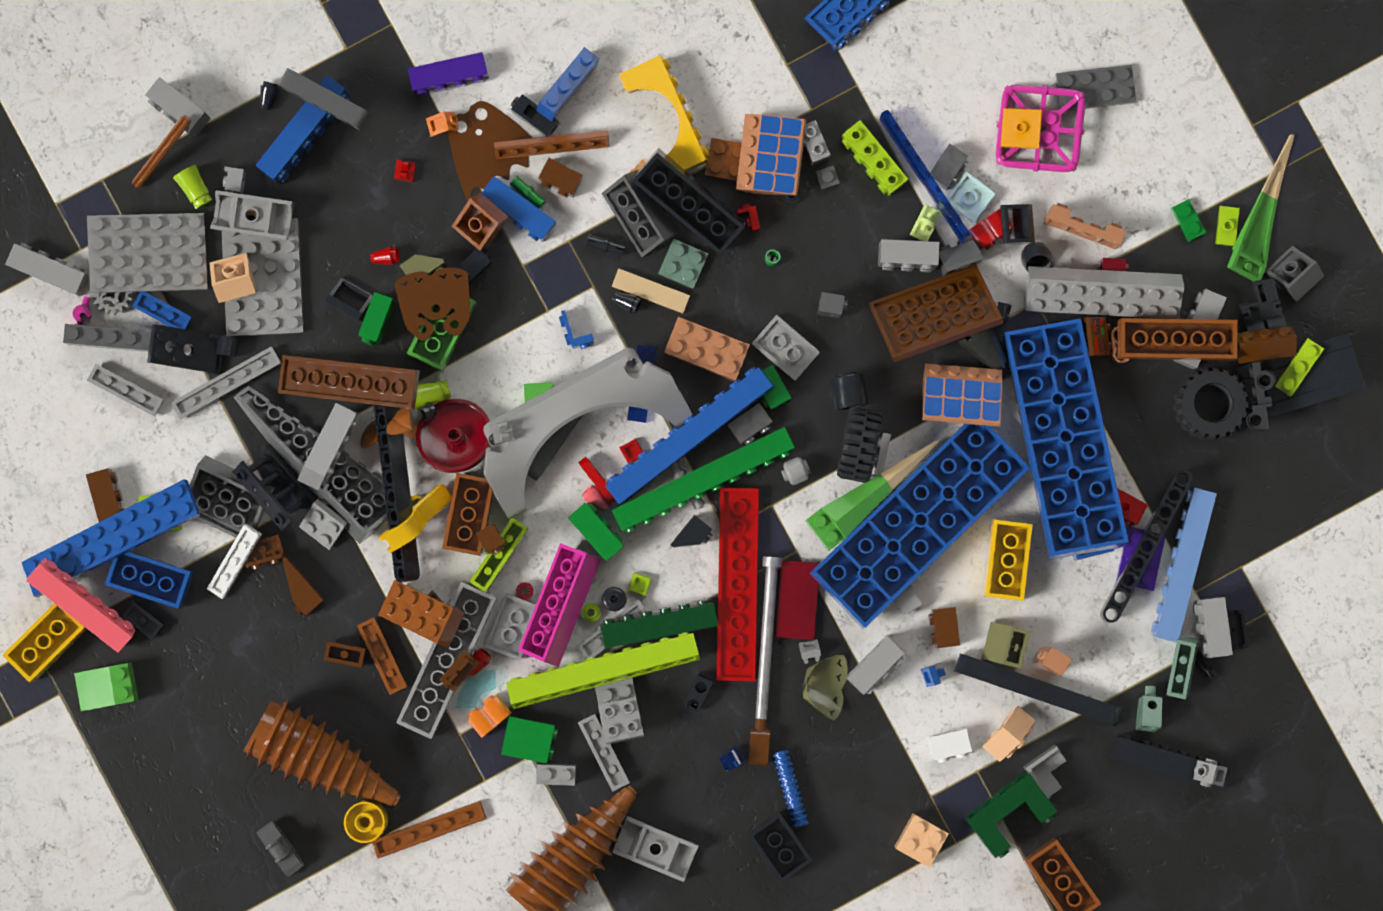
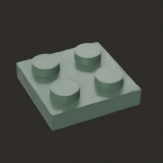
(683, 263)

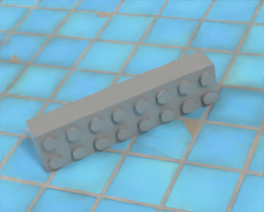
(1104, 292)
(428, 695)

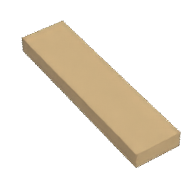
(650, 291)

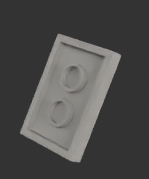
(785, 348)
(510, 626)

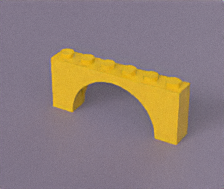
(656, 76)

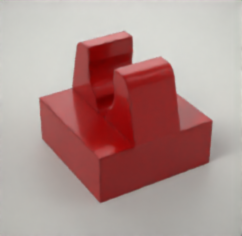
(405, 171)

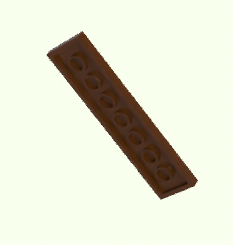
(348, 382)

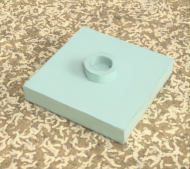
(970, 197)

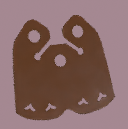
(433, 290)

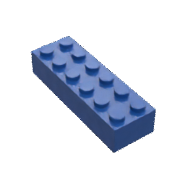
(298, 136)

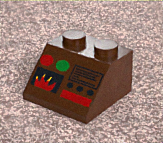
(1096, 336)

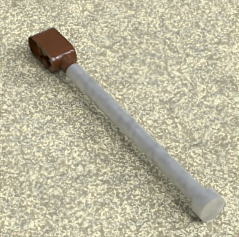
(760, 735)

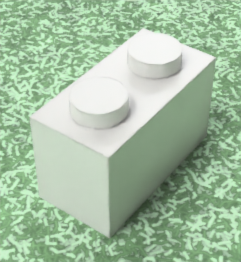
(949, 744)

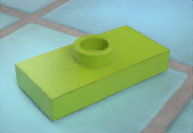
(1227, 226)

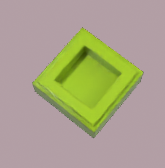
(639, 584)

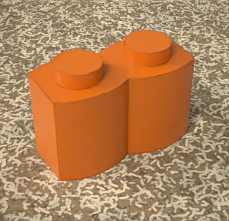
(489, 715)

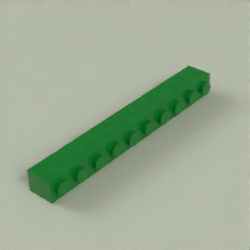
(702, 479)

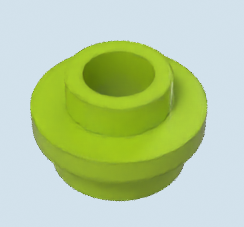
(595, 617)

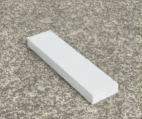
(234, 561)

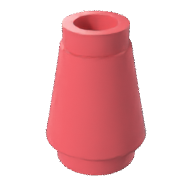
(595, 497)

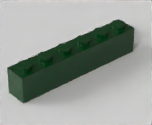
(658, 624)

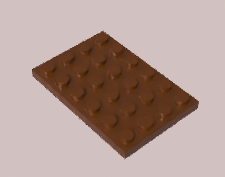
(935, 313)

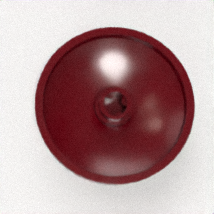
(455, 436)

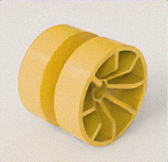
(366, 821)

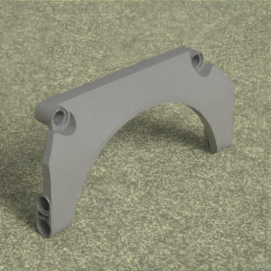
(604, 385)

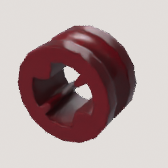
(525, 584)

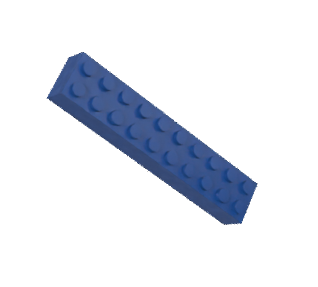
(689, 436)

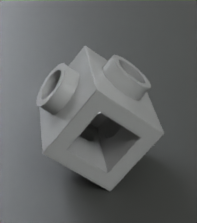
(1209, 773)

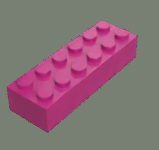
(559, 605)

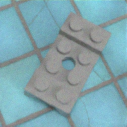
(272, 217)
(635, 845)

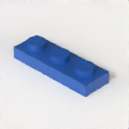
(161, 311)

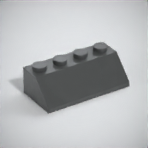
(639, 215)

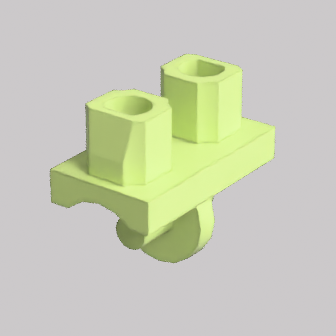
(925, 223)

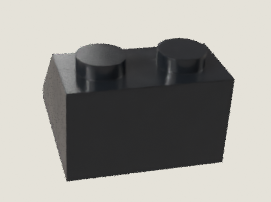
(693, 534)

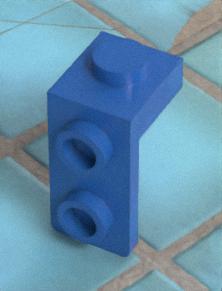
(583, 342)

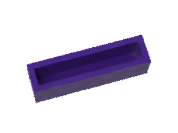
(448, 73)

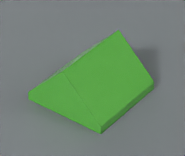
(534, 389)

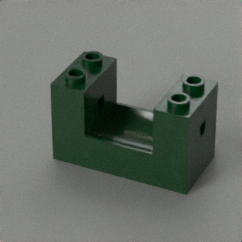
(1019, 791)

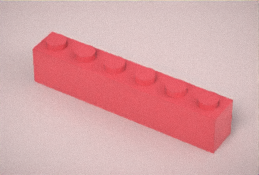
(81, 604)

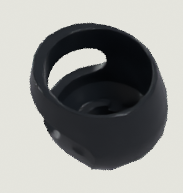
(1036, 255)

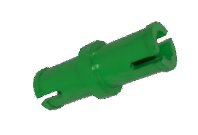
(527, 192)

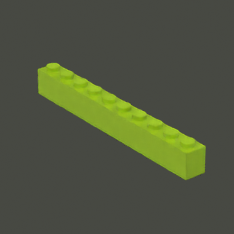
(602, 670)

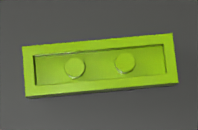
(1299, 367)

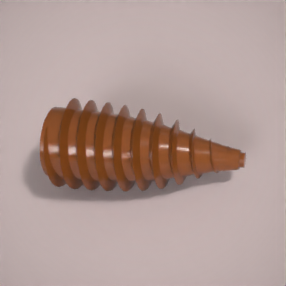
(314, 755)
(572, 857)

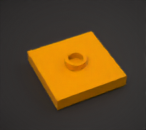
(1021, 128)

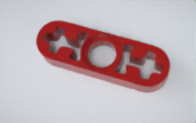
(597, 479)

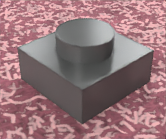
(827, 177)

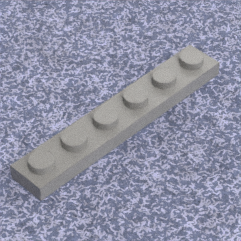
(226, 383)

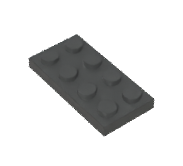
(1101, 86)

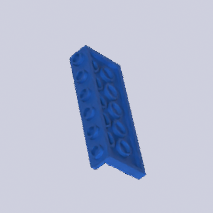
(843, 19)

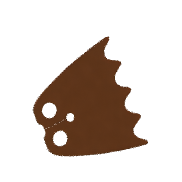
(475, 154)

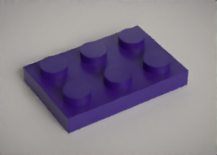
(1150, 574)

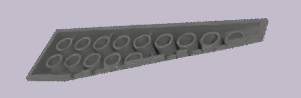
(350, 488)

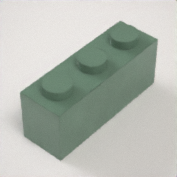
(1183, 667)

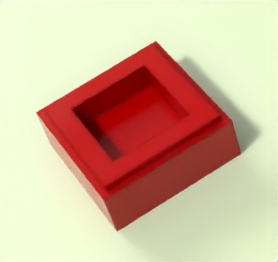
(631, 450)

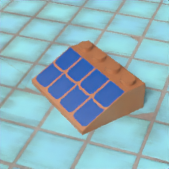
(771, 155)
(962, 394)

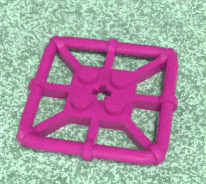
(1051, 120)

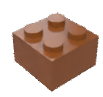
(480, 221)

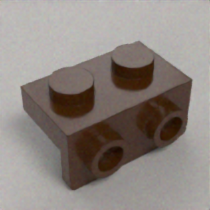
(266, 550)

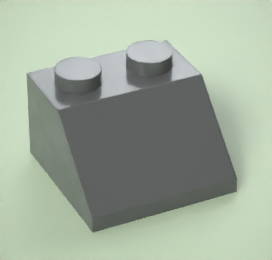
(959, 257)
(1295, 273)

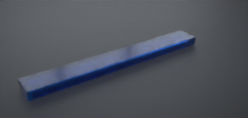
(924, 176)

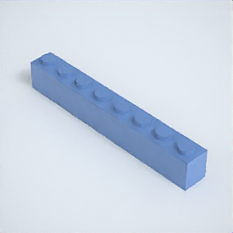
(1184, 564)

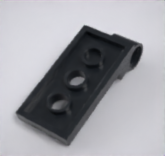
(205, 354)

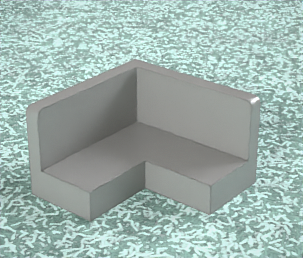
(1041, 769)

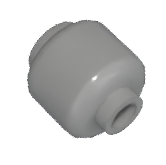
(795, 471)

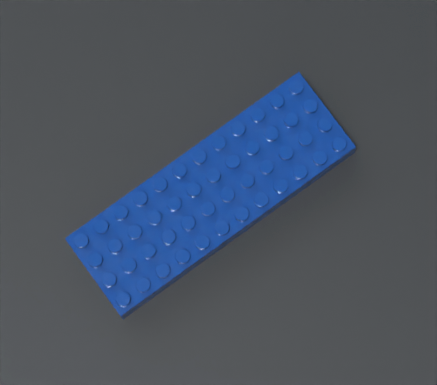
(1065, 439)
(919, 521)

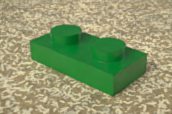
(1188, 220)

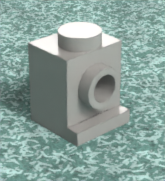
(235, 180)

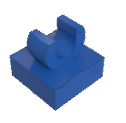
(931, 675)

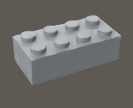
(328, 447)

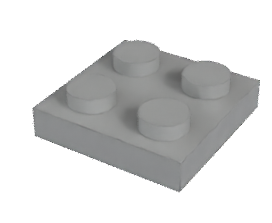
(323, 524)

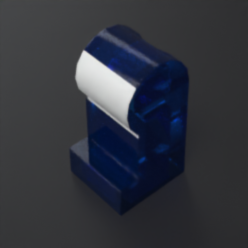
(730, 759)

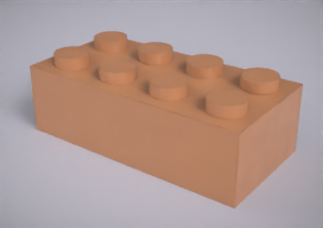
(706, 349)

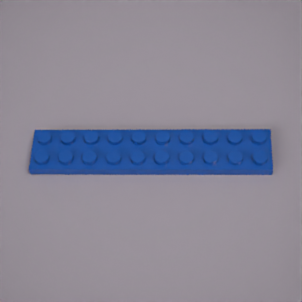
(120, 532)

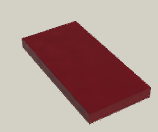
(797, 601)

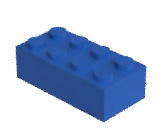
(150, 579)

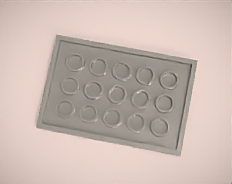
(147, 252)
(278, 285)

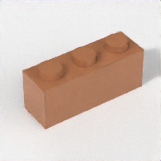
(1052, 660)

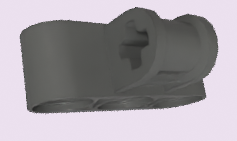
(280, 848)

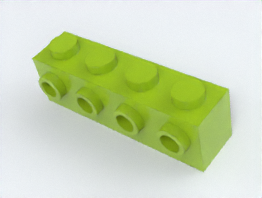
(874, 158)

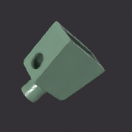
(1148, 718)

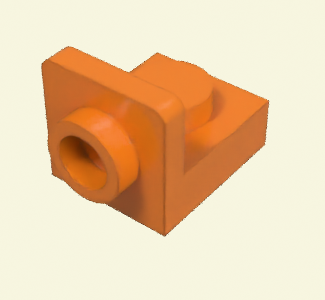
(442, 123)

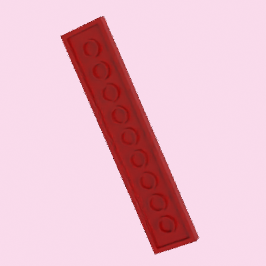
(737, 584)

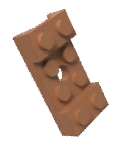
(1109, 236)

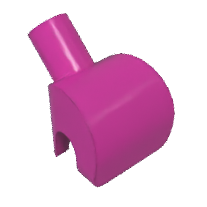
(82, 309)

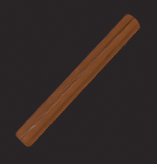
(161, 151)

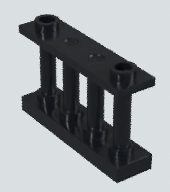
(285, 477)

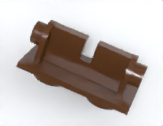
(458, 671)

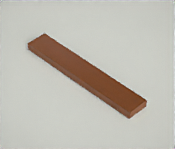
(551, 144)
(429, 829)

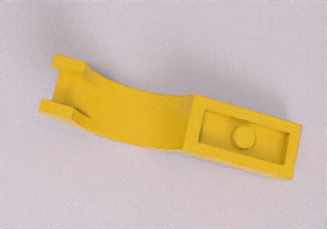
(421, 514)

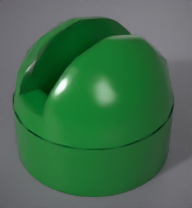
(776, 260)

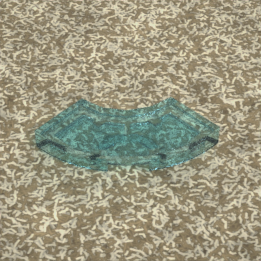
(475, 688)

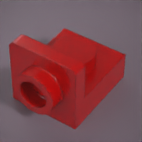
(752, 219)

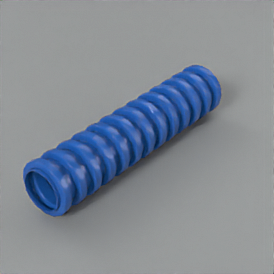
(790, 789)

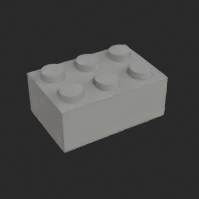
(175, 105)
(908, 255)
(1213, 627)
(875, 666)

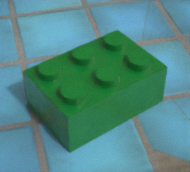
(596, 531)

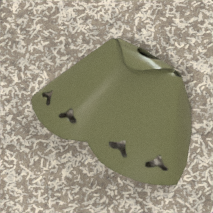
(823, 686)

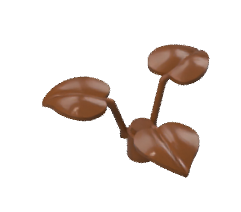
(399, 424)

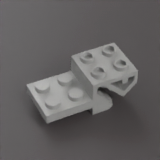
(619, 711)

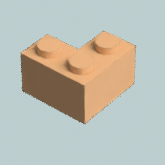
(1009, 734)

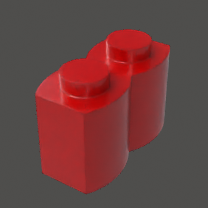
(988, 231)

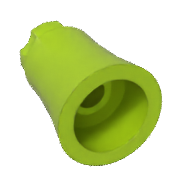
(193, 186)
(432, 393)

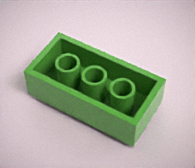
(441, 344)

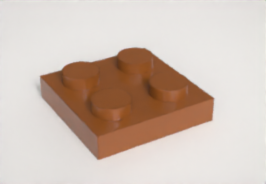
(723, 159)

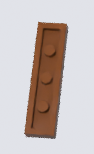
(382, 656)

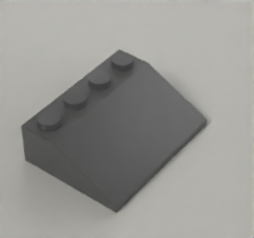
(223, 498)

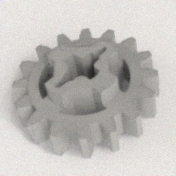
(119, 304)

